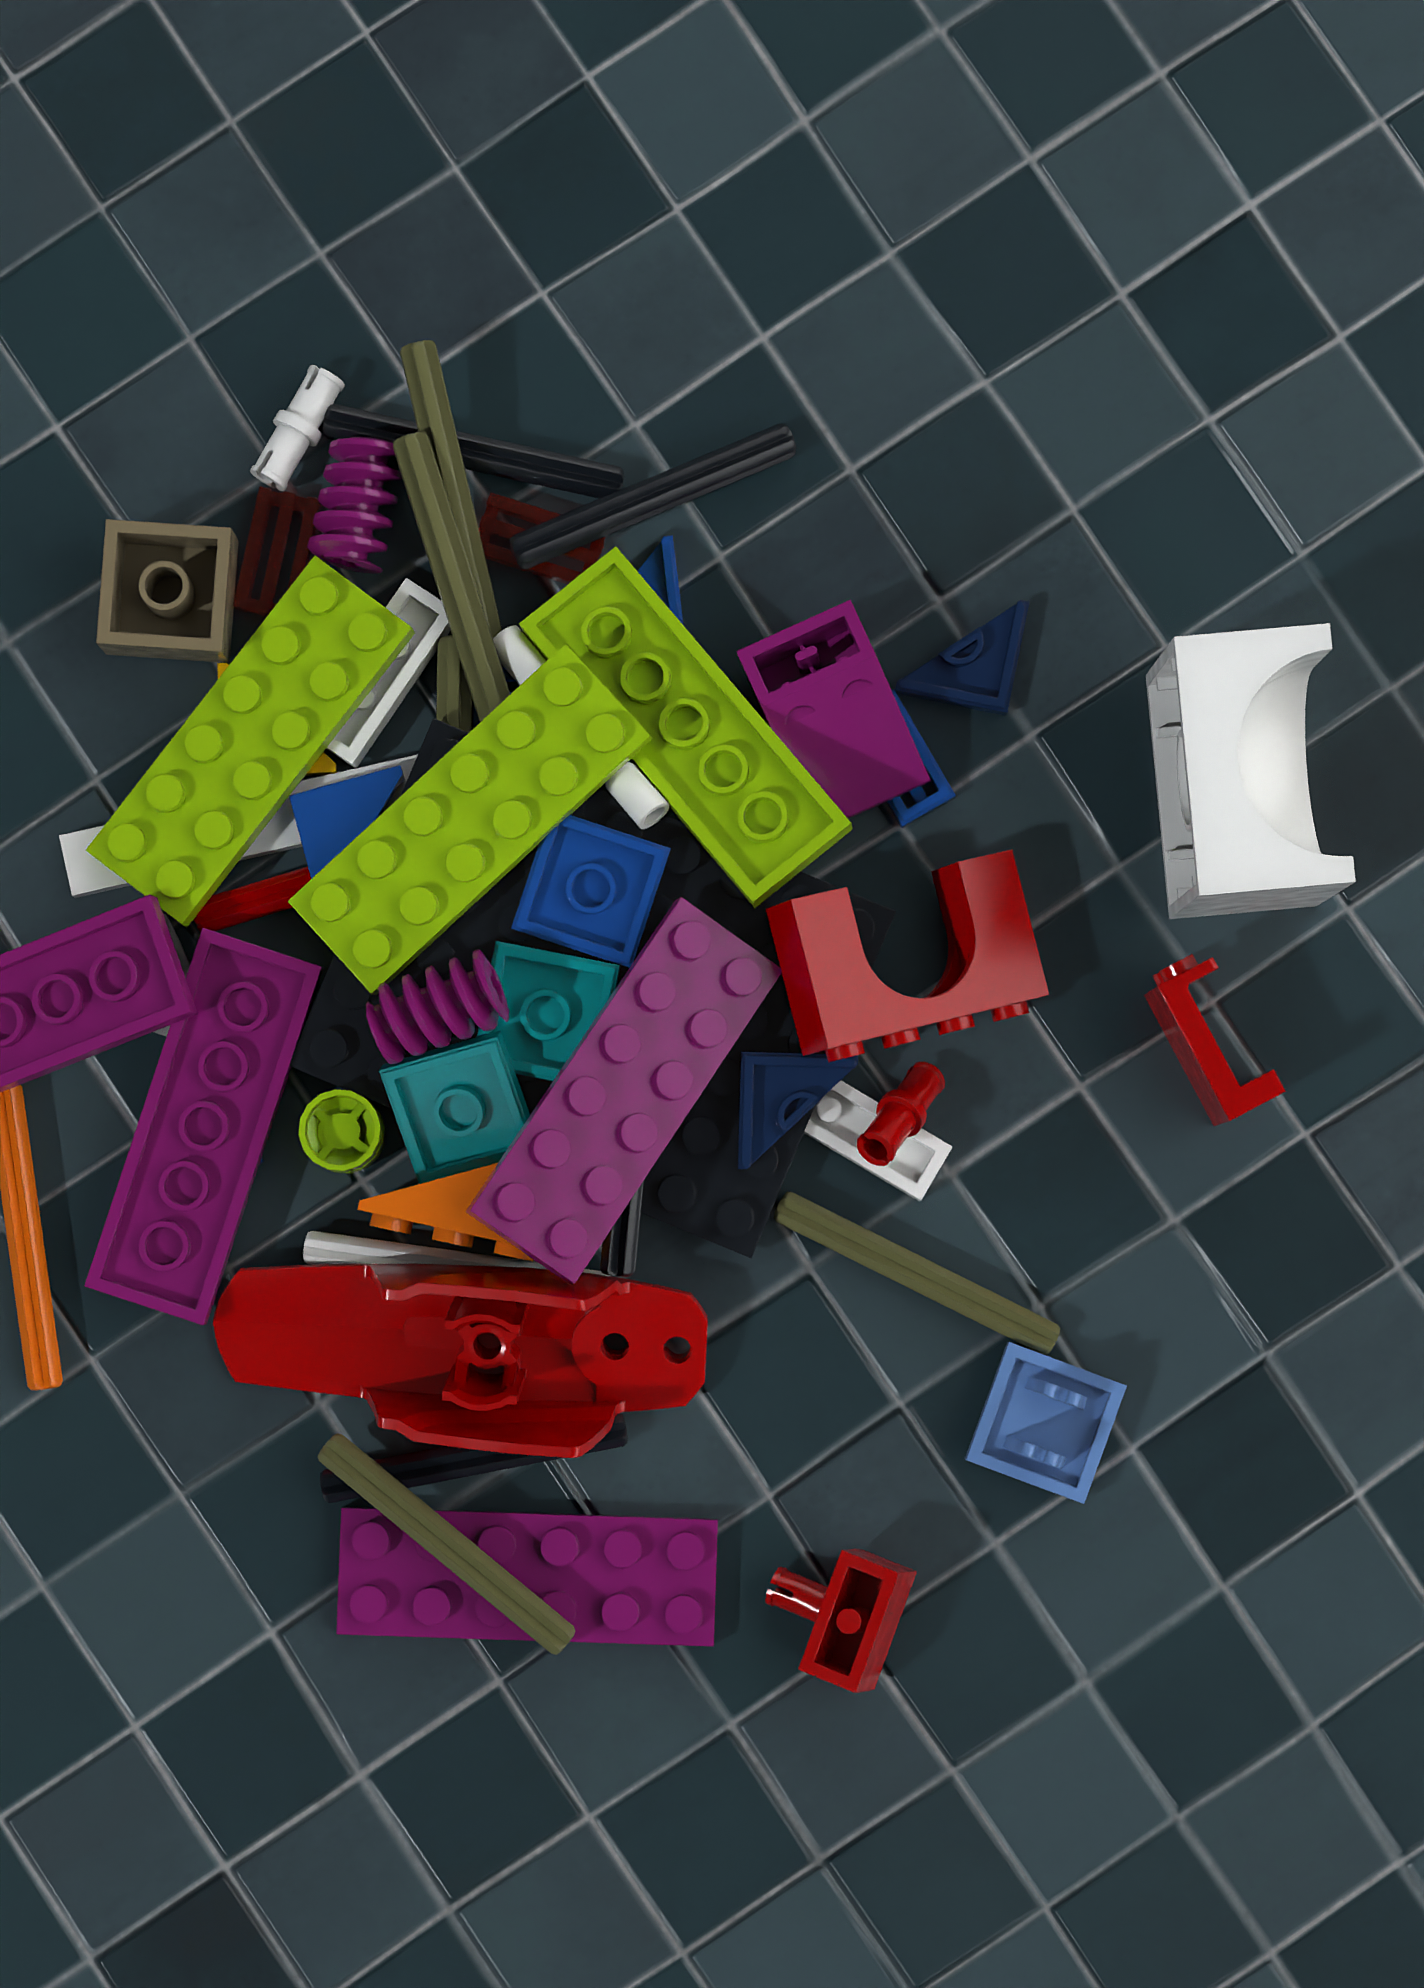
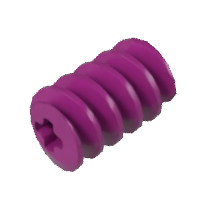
(354, 503)
(437, 1009)

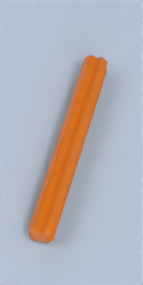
(27, 1246)

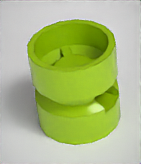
(342, 1131)

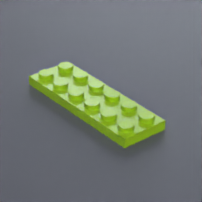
(251, 741)
(709, 745)
(470, 819)

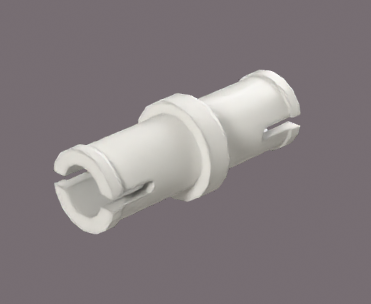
(297, 428)

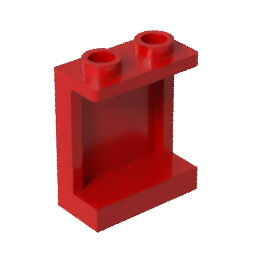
(1198, 1049)

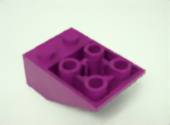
(835, 709)

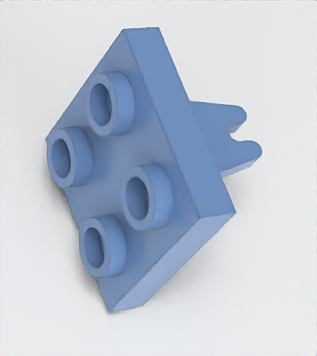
(1045, 1422)

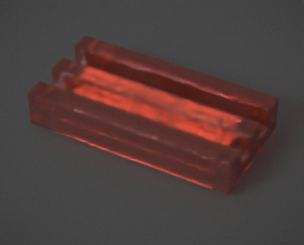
(288, 503)
(490, 524)

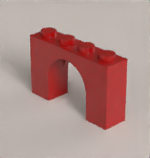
(843, 1002)

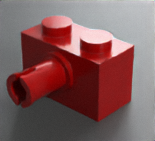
(851, 1616)

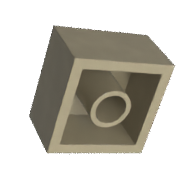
(167, 591)

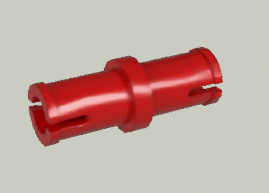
(901, 1113)

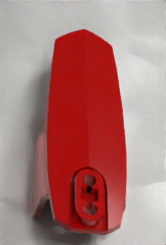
(467, 1349)

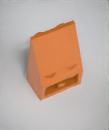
(441, 1206)

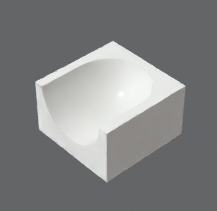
(1236, 772)

